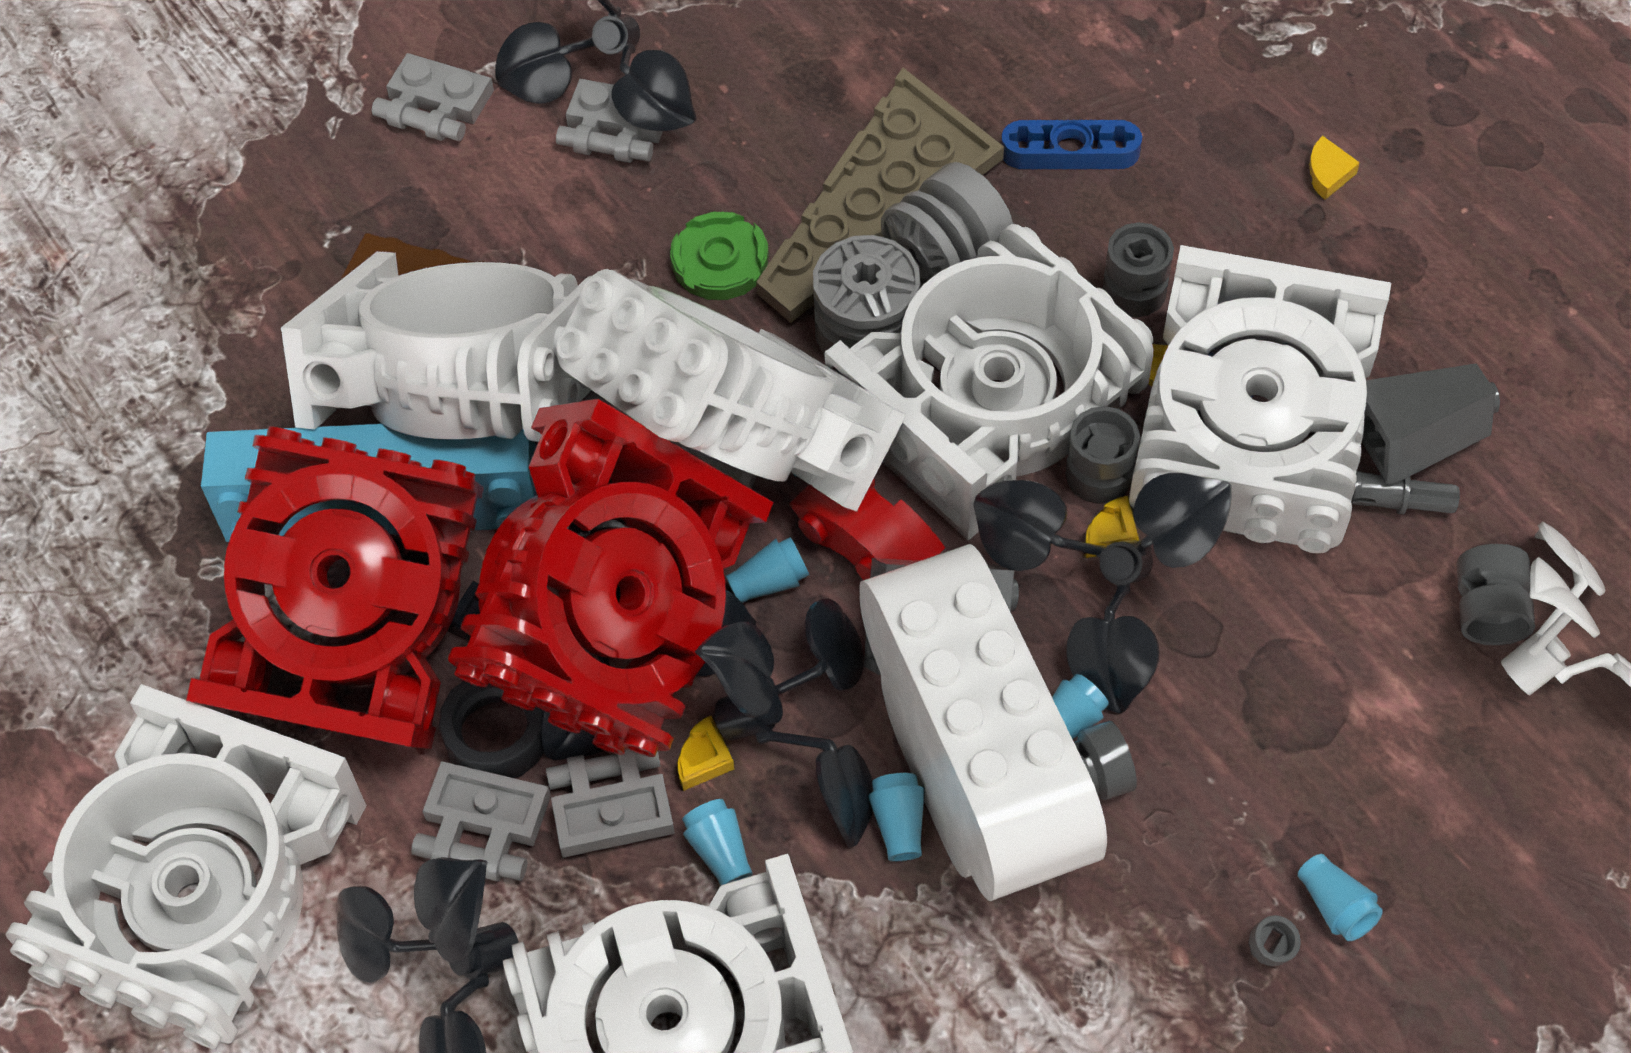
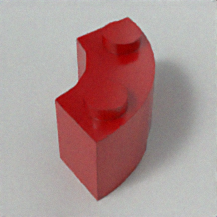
(868, 533)

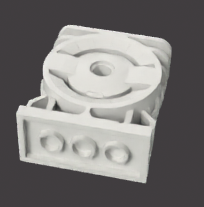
(987, 323)
(1278, 334)
(435, 348)
(725, 388)
(174, 778)
(656, 965)

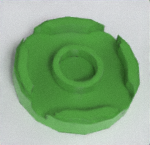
(719, 256)

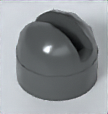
(1285, 946)

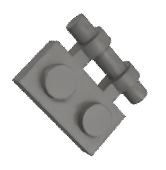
(438, 88)
(594, 112)
(485, 805)
(609, 813)

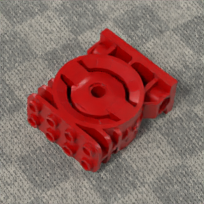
(432, 516)
(668, 566)

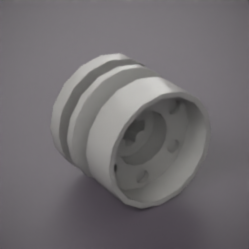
(947, 219)
(862, 289)

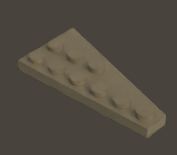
(898, 150)

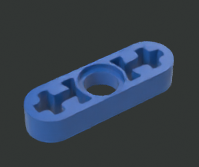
(1104, 131)

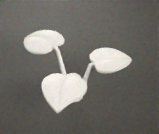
(1543, 653)

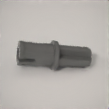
(1407, 493)

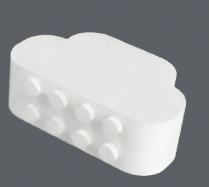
(980, 725)

